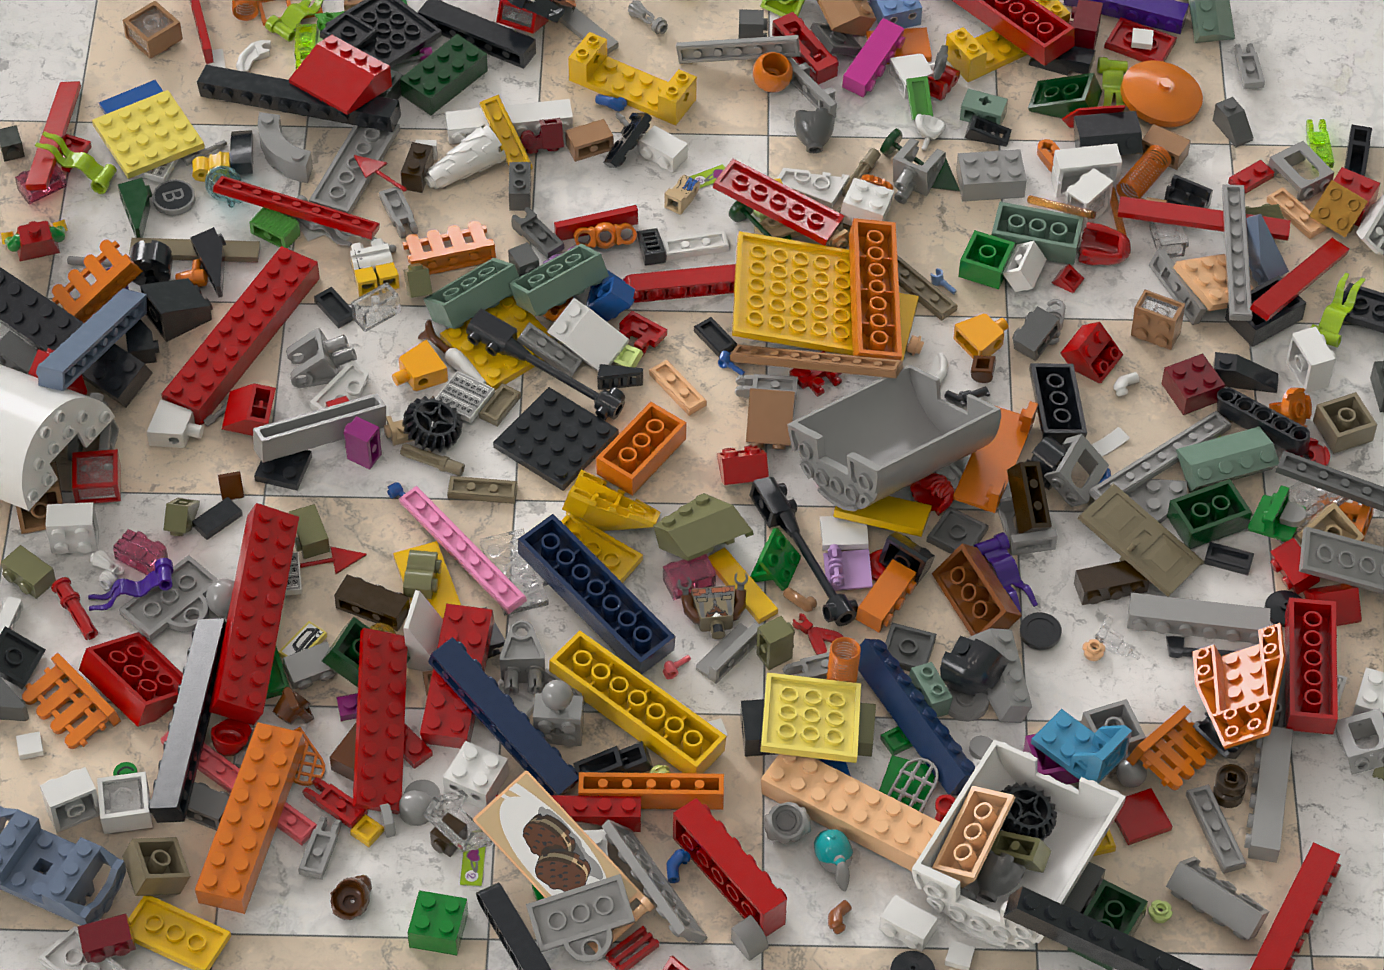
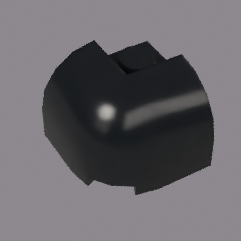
(972, 666)

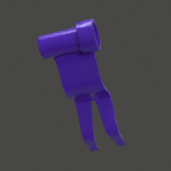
(1005, 567)
(159, 577)

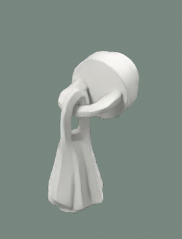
(107, 579)

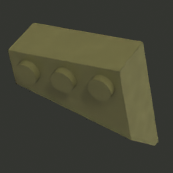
(700, 527)

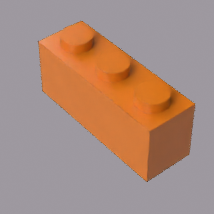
(886, 596)

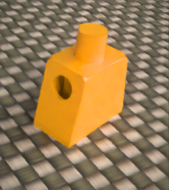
(980, 335)
(421, 368)

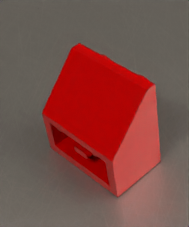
(1092, 352)
(248, 408)
(742, 465)

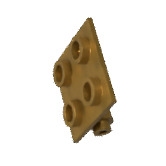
(1338, 208)

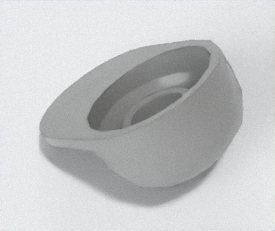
(416, 801)

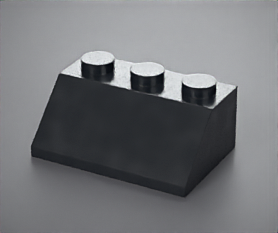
(1109, 128)

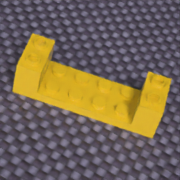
(990, 50)
(598, 72)

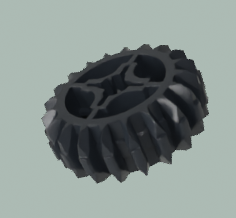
(418, 423)
(1040, 814)

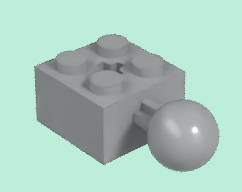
(559, 714)
(1120, 714)

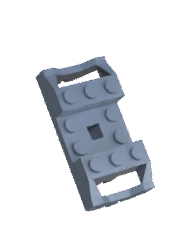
(65, 867)

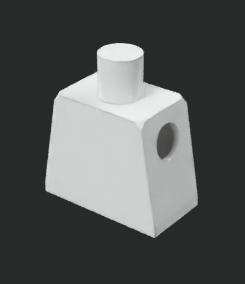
(909, 67)
(172, 426)

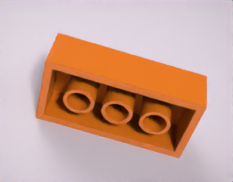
(641, 448)

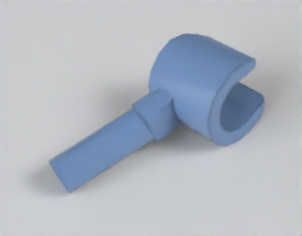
(939, 280)

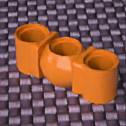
(615, 238)

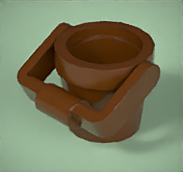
(292, 706)

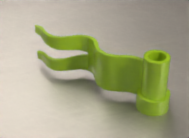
(293, 15)
(1111, 78)
(86, 163)
(1336, 312)

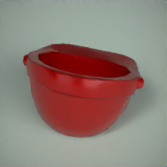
(230, 736)

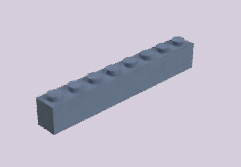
(92, 340)

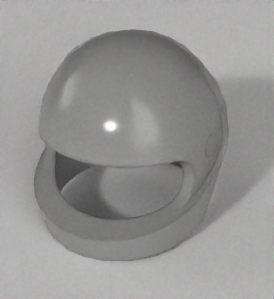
(219, 597)

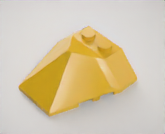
(605, 507)

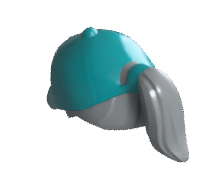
(834, 854)

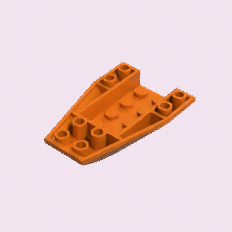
(1242, 687)

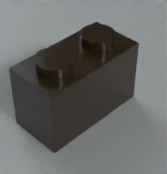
(415, 167)

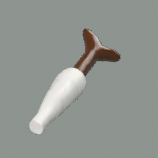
(452, 355)

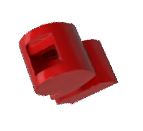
(941, 87)

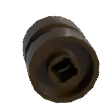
(1230, 785)

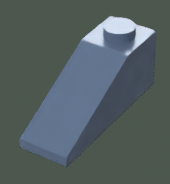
(1263, 252)

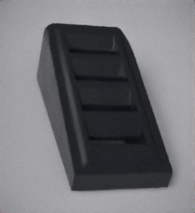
(978, 124)
(651, 257)
(618, 377)

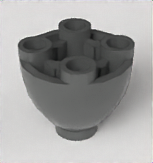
(814, 128)
(998, 876)

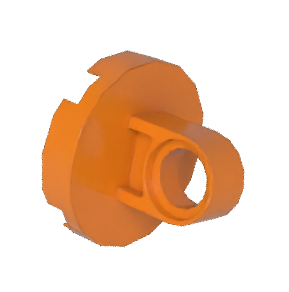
(1294, 405)

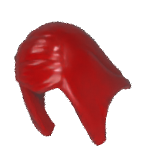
(1103, 245)

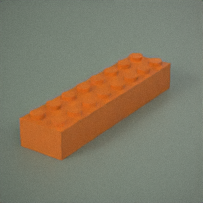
(874, 289)
(250, 818)

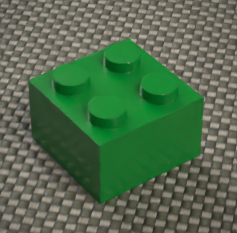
(985, 259)
(438, 922)

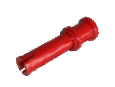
(71, 601)

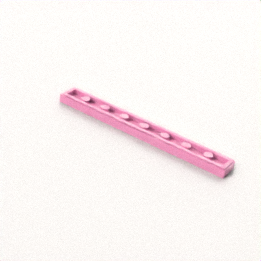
(463, 550)

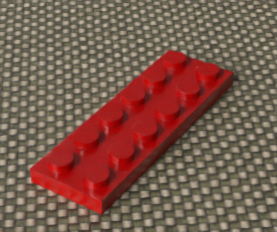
(778, 201)

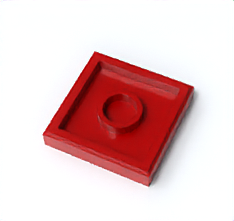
(1142, 817)

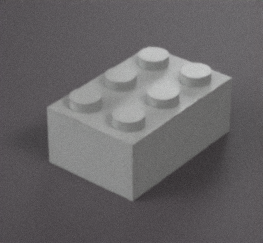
(991, 175)

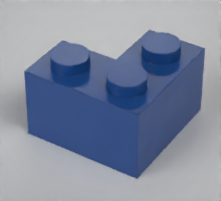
(610, 297)

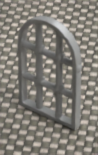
(923, 780)

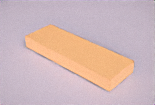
(1296, 212)
(677, 387)

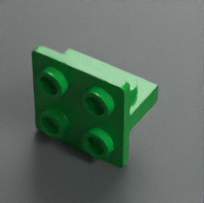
(1267, 516)
(776, 561)

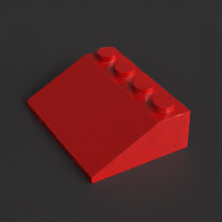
(341, 75)
(133, 677)

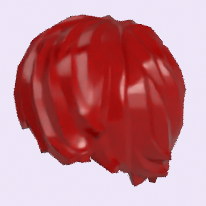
(934, 491)

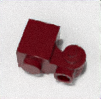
(549, 137)

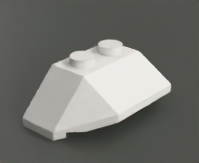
(1372, 227)

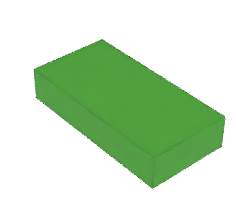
(919, 96)

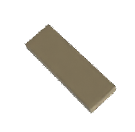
(482, 489)

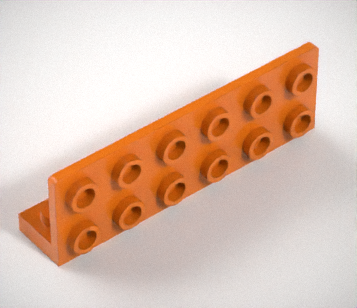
(986, 469)

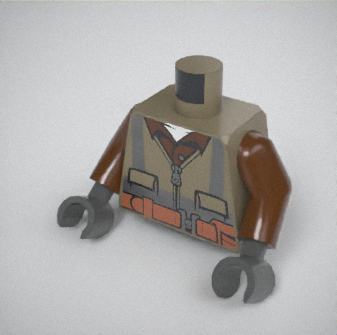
(714, 607)

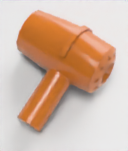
(195, 275)

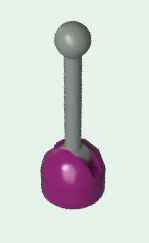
(424, 53)

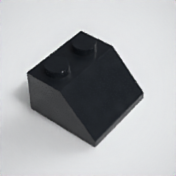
(908, 554)

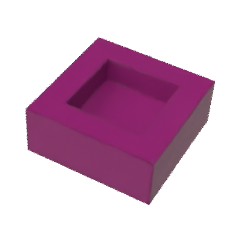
(347, 706)

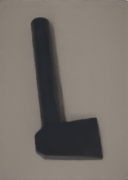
(1177, 650)

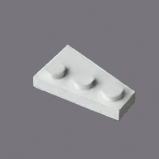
(818, 187)
(347, 383)

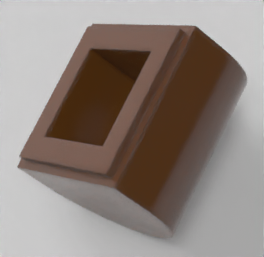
(983, 368)

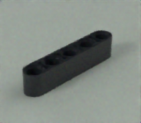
(1252, 414)
(511, 929)

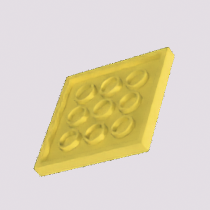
(148, 134)
(811, 717)

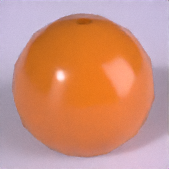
(772, 72)

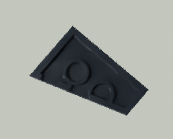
(630, 133)

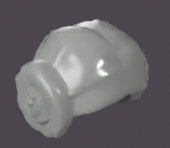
(787, 822)

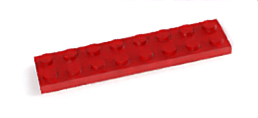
(380, 720)

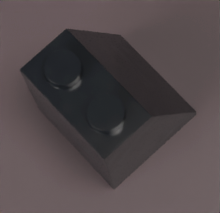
(176, 307)

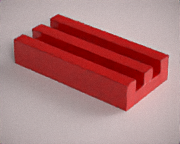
(646, 937)

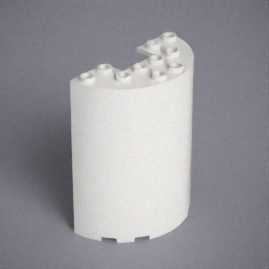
(35, 429)
(1079, 829)

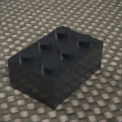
(1259, 329)

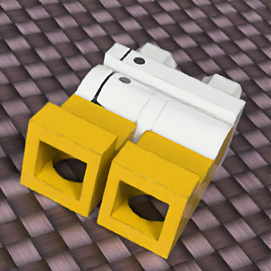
(373, 265)

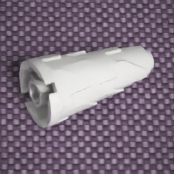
(474, 154)

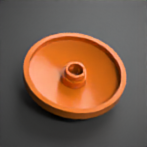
(1161, 93)

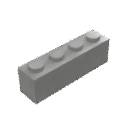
(1010, 694)
(1217, 898)

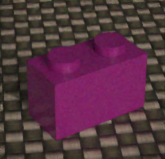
(362, 442)

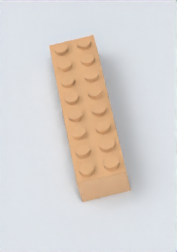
(850, 807)

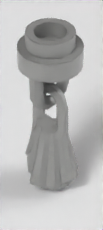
(637, 10)

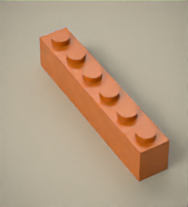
(656, 789)

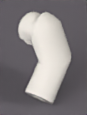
(1123, 381)

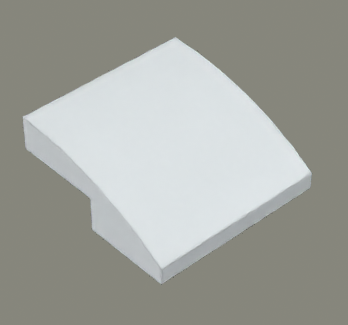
(844, 533)

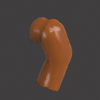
(835, 917)

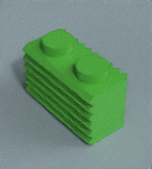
(275, 227)

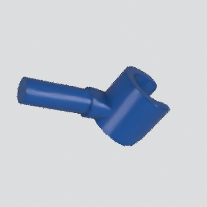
(724, 362)
(395, 490)

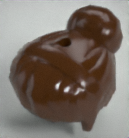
(351, 889)

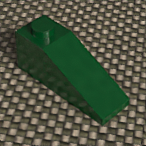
(136, 204)

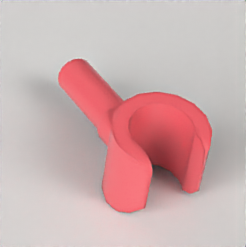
(671, 668)

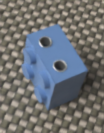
(901, 12)

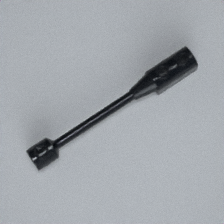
(502, 339)
(779, 511)

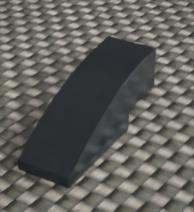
(1075, 59)
(1358, 149)
(241, 151)
(613, 760)

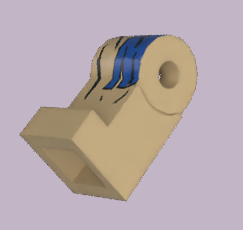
(682, 192)

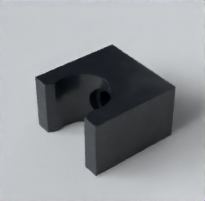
(751, 724)

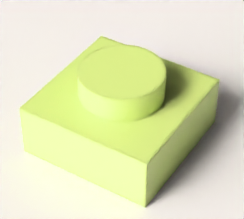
(628, 357)

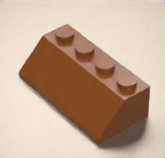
(975, 591)

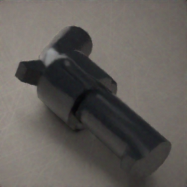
(961, 398)

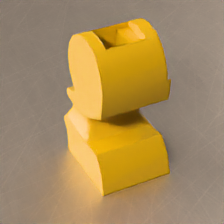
(202, 165)

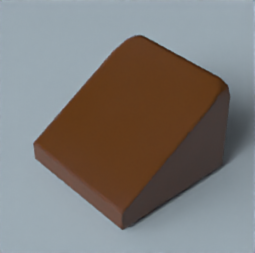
(231, 485)

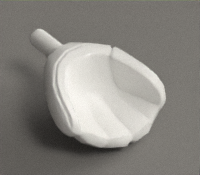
(929, 128)

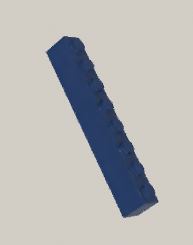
(914, 715)
(502, 718)

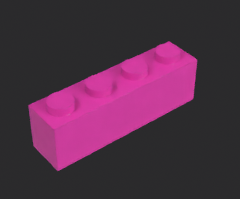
(873, 57)

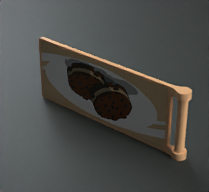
(549, 844)

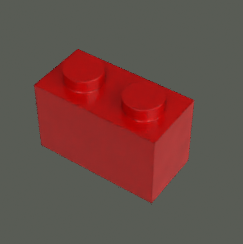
(1287, 561)

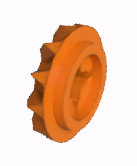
(877, 181)

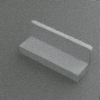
(728, 652)

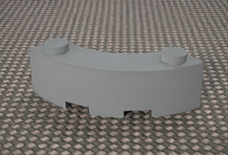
(280, 153)

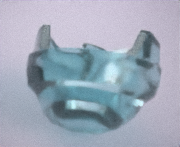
(214, 175)

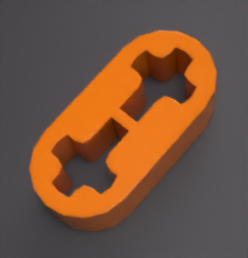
(1043, 153)

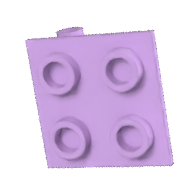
(848, 568)

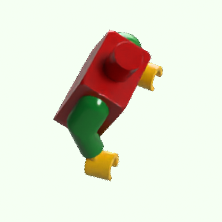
(35, 239)

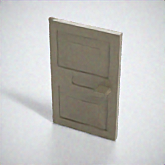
(1140, 540)

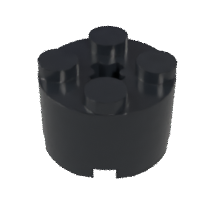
(154, 260)
(1050, 455)

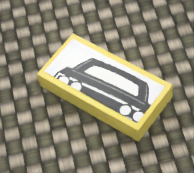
(306, 637)

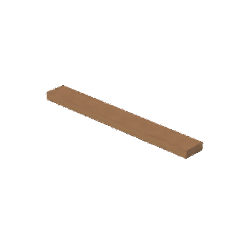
(816, 361)

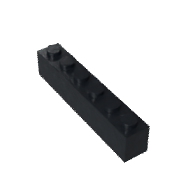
(485, 34)

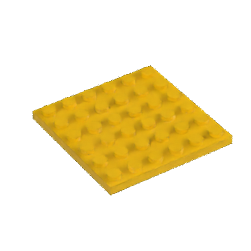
(792, 293)

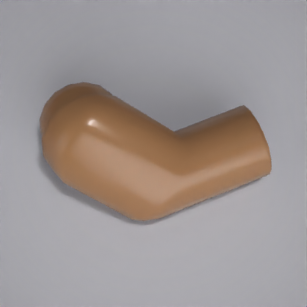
(806, 604)

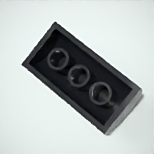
(1058, 400)

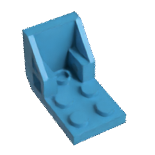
(1080, 749)

